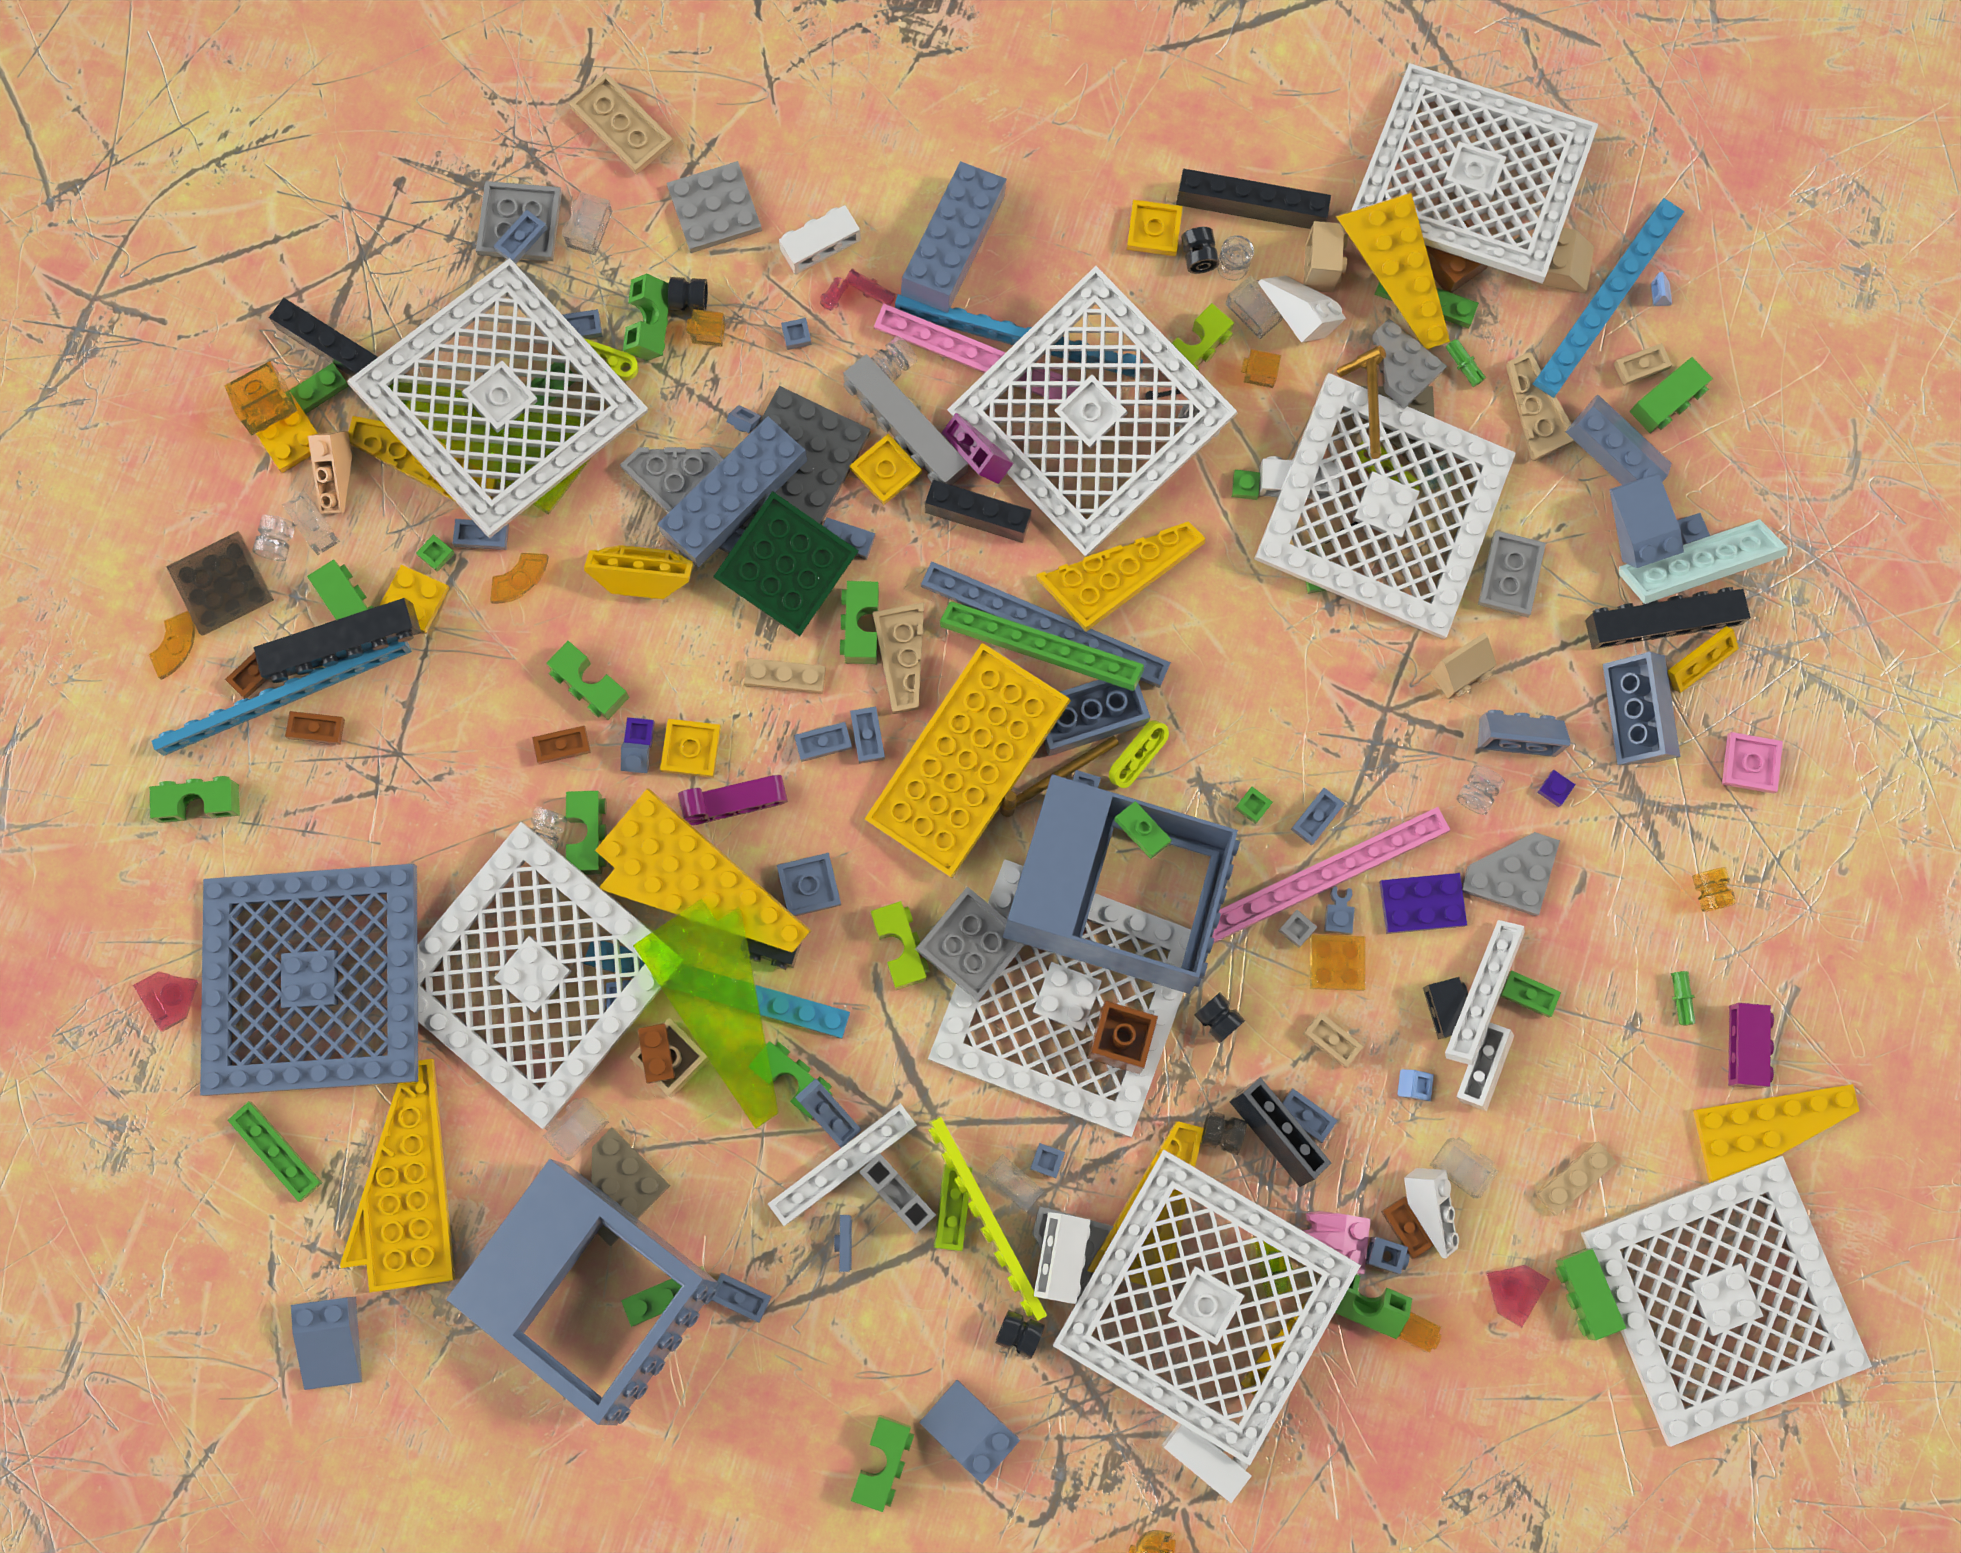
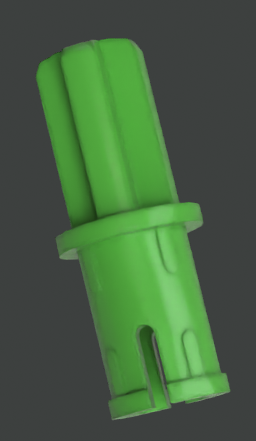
(1465, 363)
(1683, 998)

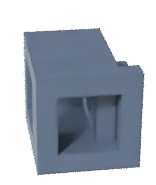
(1399, 1256)

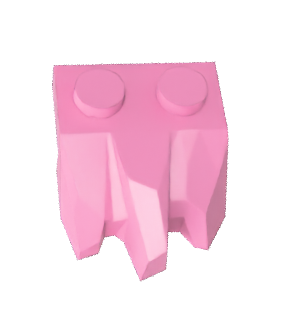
(1342, 1233)

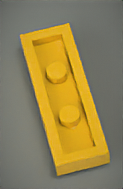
(1703, 659)

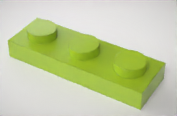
(951, 1213)

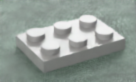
(1511, 574)

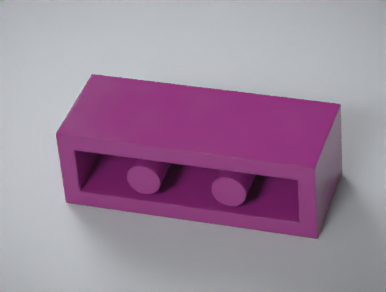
(1750, 1045)

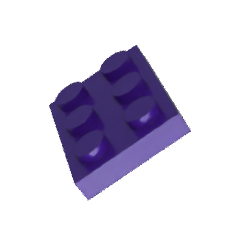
(1423, 903)

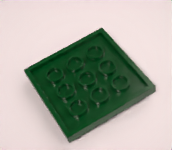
(785, 564)

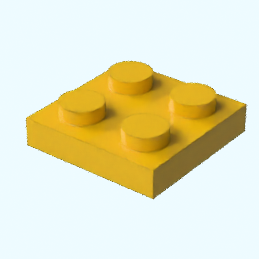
(1154, 227)
(288, 440)
(885, 469)
(419, 589)
(690, 748)

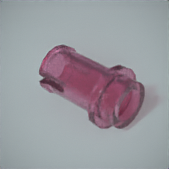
(830, 299)

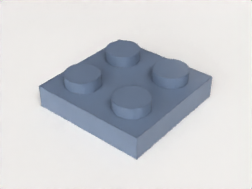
(809, 885)

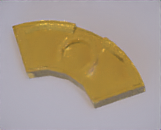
(520, 579)
(175, 646)

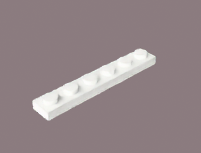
(1484, 992)
(842, 1164)

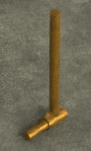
(1369, 361)
(1013, 801)

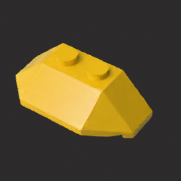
(638, 570)

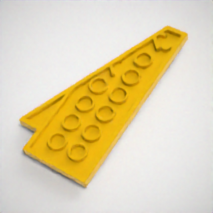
(674, 866)
(404, 1205)

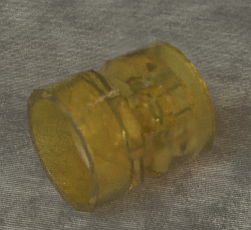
(1714, 889)

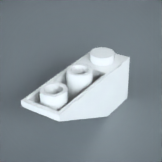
(1431, 1202)

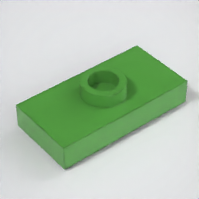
(1143, 830)

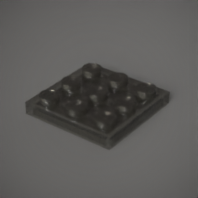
(220, 583)

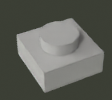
(1297, 928)

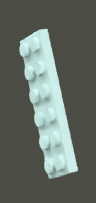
(1705, 561)

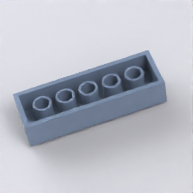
(953, 237)
(732, 491)

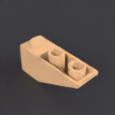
(331, 468)

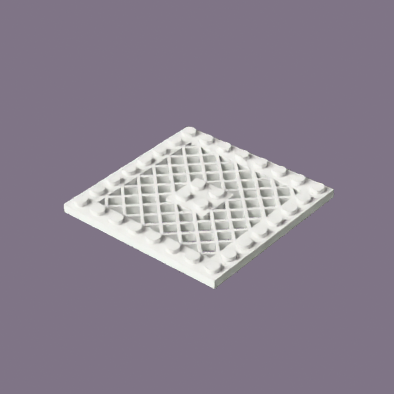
(1478, 169)
(498, 397)
(1093, 410)
(1386, 507)
(532, 975)
(1066, 999)
(1727, 1301)
(1207, 1307)

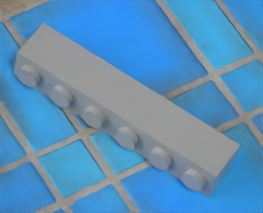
(904, 421)

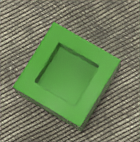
(1245, 484)
(435, 553)
(1253, 805)

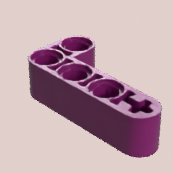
(731, 800)

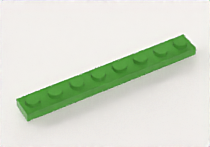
(1042, 645)

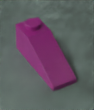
(977, 449)

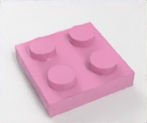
(1752, 762)

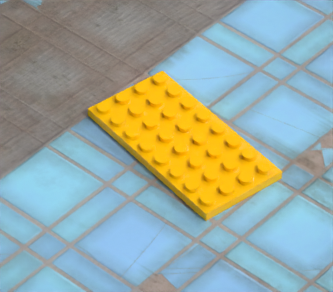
(967, 760)

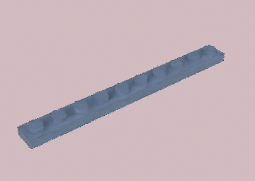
(1001, 604)

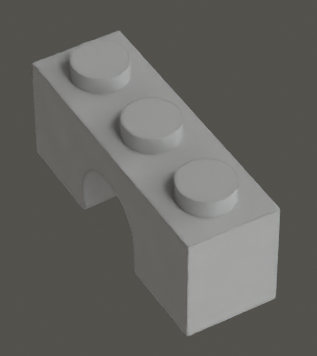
(897, 1193)

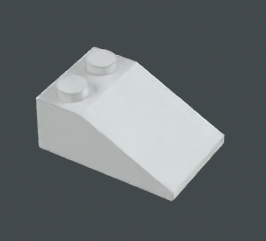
(1303, 308)

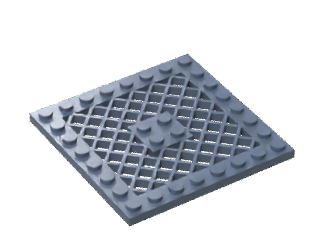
(309, 980)

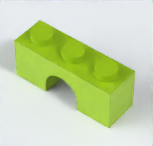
(1212, 328)
(894, 922)

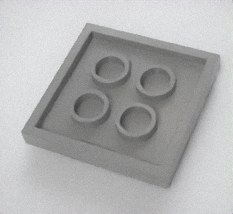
(506, 203)
(714, 207)
(970, 944)

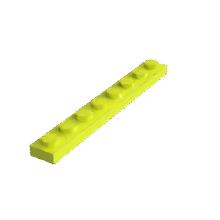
(991, 1228)

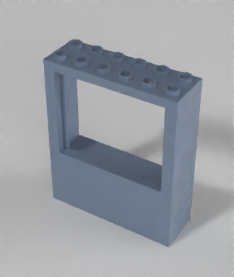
(1066, 868)
(534, 1255)

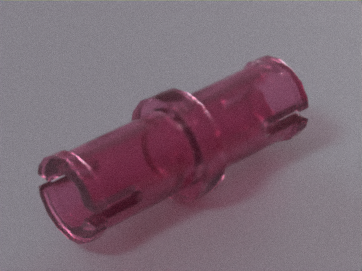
(870, 287)

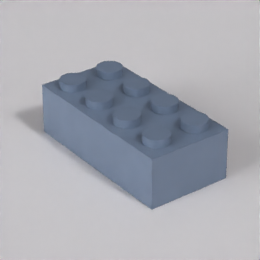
(1096, 713)

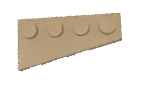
(1540, 414)
(900, 647)

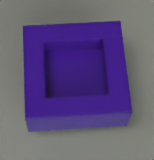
(639, 731)
(1556, 788)

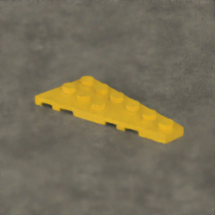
(1396, 253)
(379, 441)
(1114, 576)
(1762, 1129)
(1183, 1143)

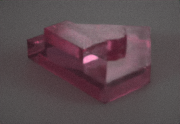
(166, 998)
(1516, 1292)

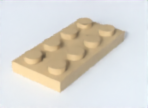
(621, 123)

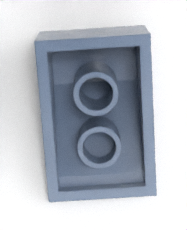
(1645, 522)
(327, 1342)
(969, 1431)

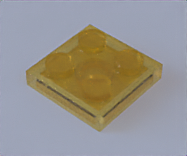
(1337, 962)

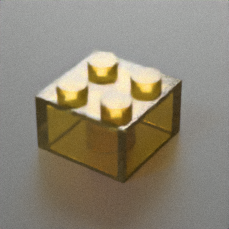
(260, 398)

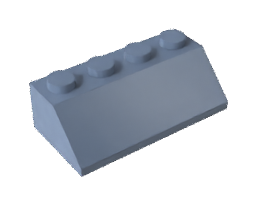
(1616, 444)
(1641, 709)

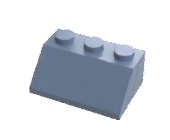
(1522, 733)

